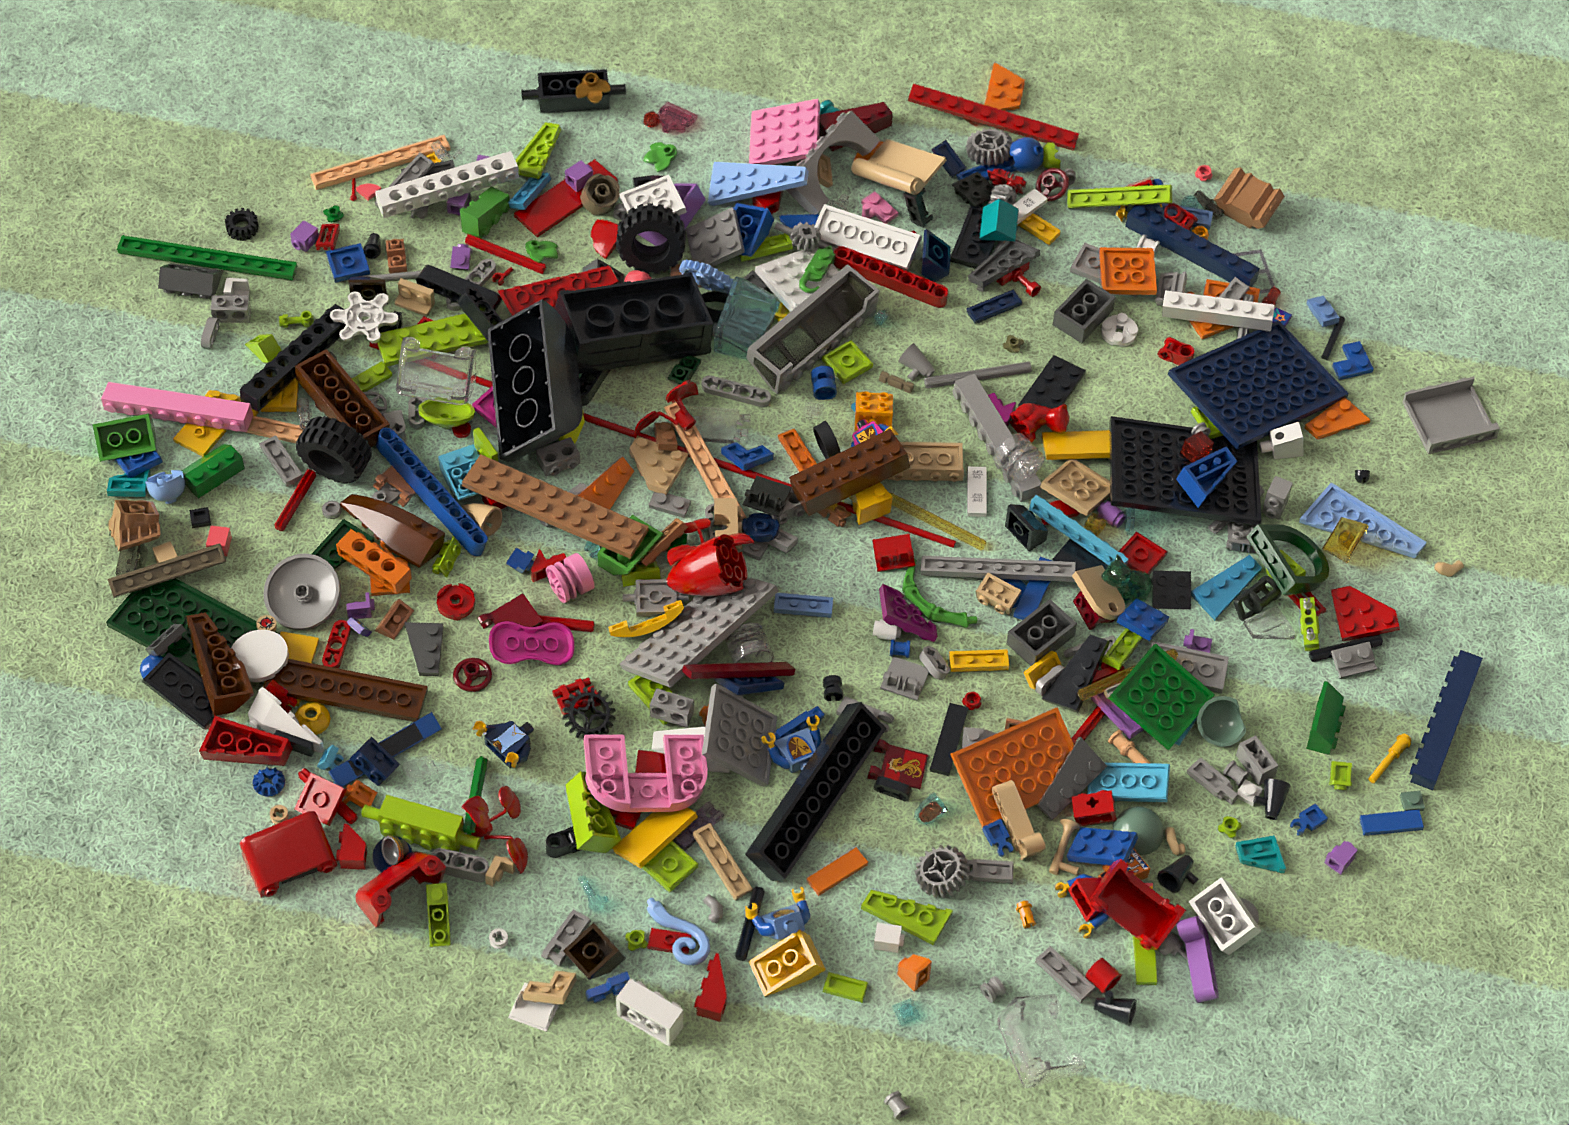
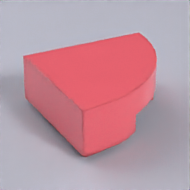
(368, 190)

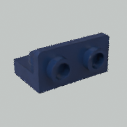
(374, 761)

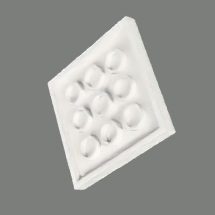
(784, 275)

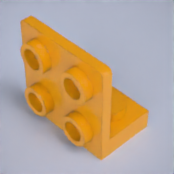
(874, 407)

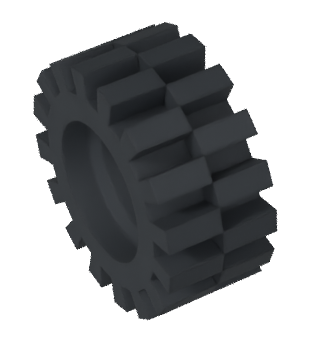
(241, 216)

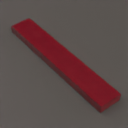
(738, 670)

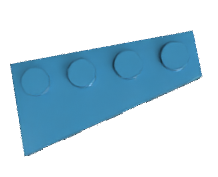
(1226, 586)

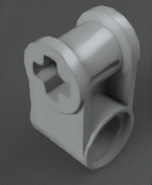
(396, 422)

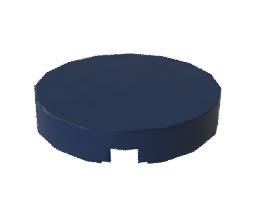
(761, 527)

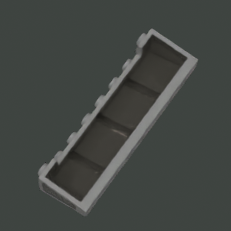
(813, 328)

